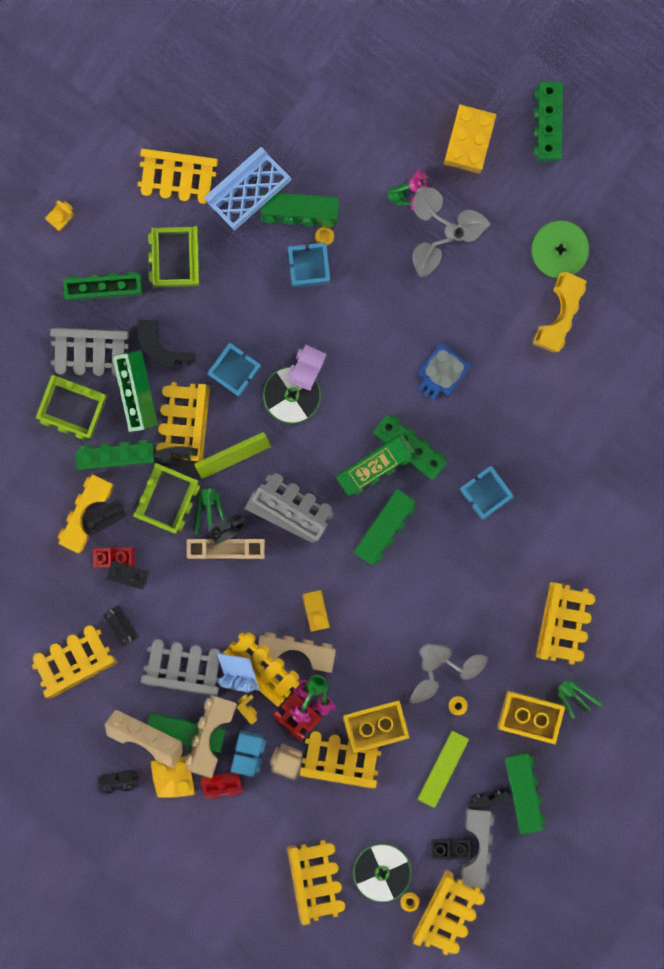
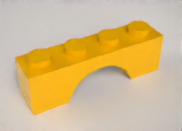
(569, 290)
(74, 535)

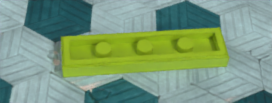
(232, 455)
(443, 769)

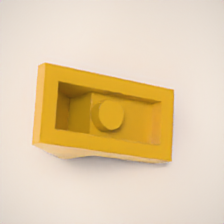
(316, 610)

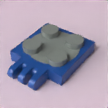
(442, 372)

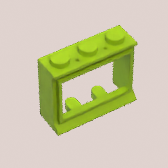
(154, 275)
(64, 426)
(184, 508)

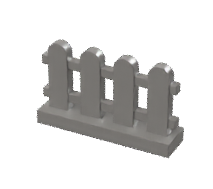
(80, 343)
(288, 511)
(172, 671)

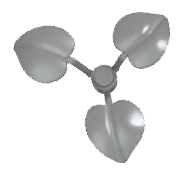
(470, 227)
(432, 658)

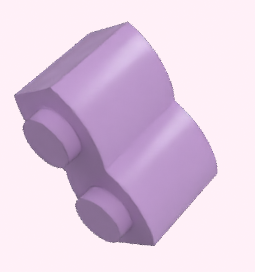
(307, 367)

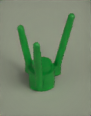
(207, 497)
(568, 689)

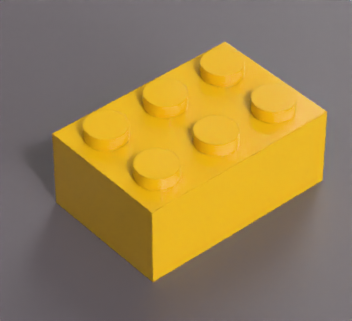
(470, 139)
(531, 717)
(375, 727)

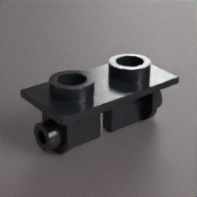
(105, 516)
(227, 528)
(127, 575)
(120, 625)
(124, 783)

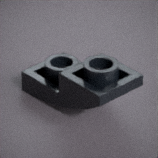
(173, 453)
(481, 800)
(451, 849)

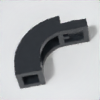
(149, 338)

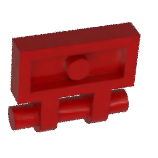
(292, 701)
(222, 785)

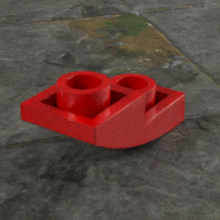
(104, 556)

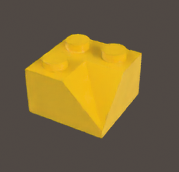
(173, 781)

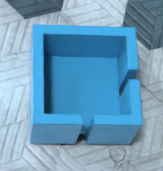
(309, 266)
(233, 370)
(486, 493)
(247, 753)

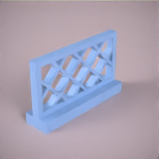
(239, 180)

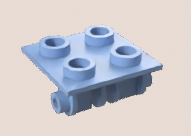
(237, 673)

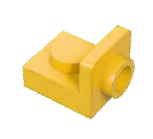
(60, 215)
(247, 711)

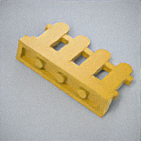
(168, 168)
(190, 412)
(549, 629)
(66, 670)
(272, 688)
(330, 764)
(312, 891)
(447, 904)

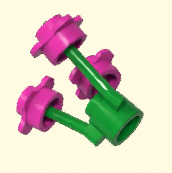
(398, 193)
(306, 689)

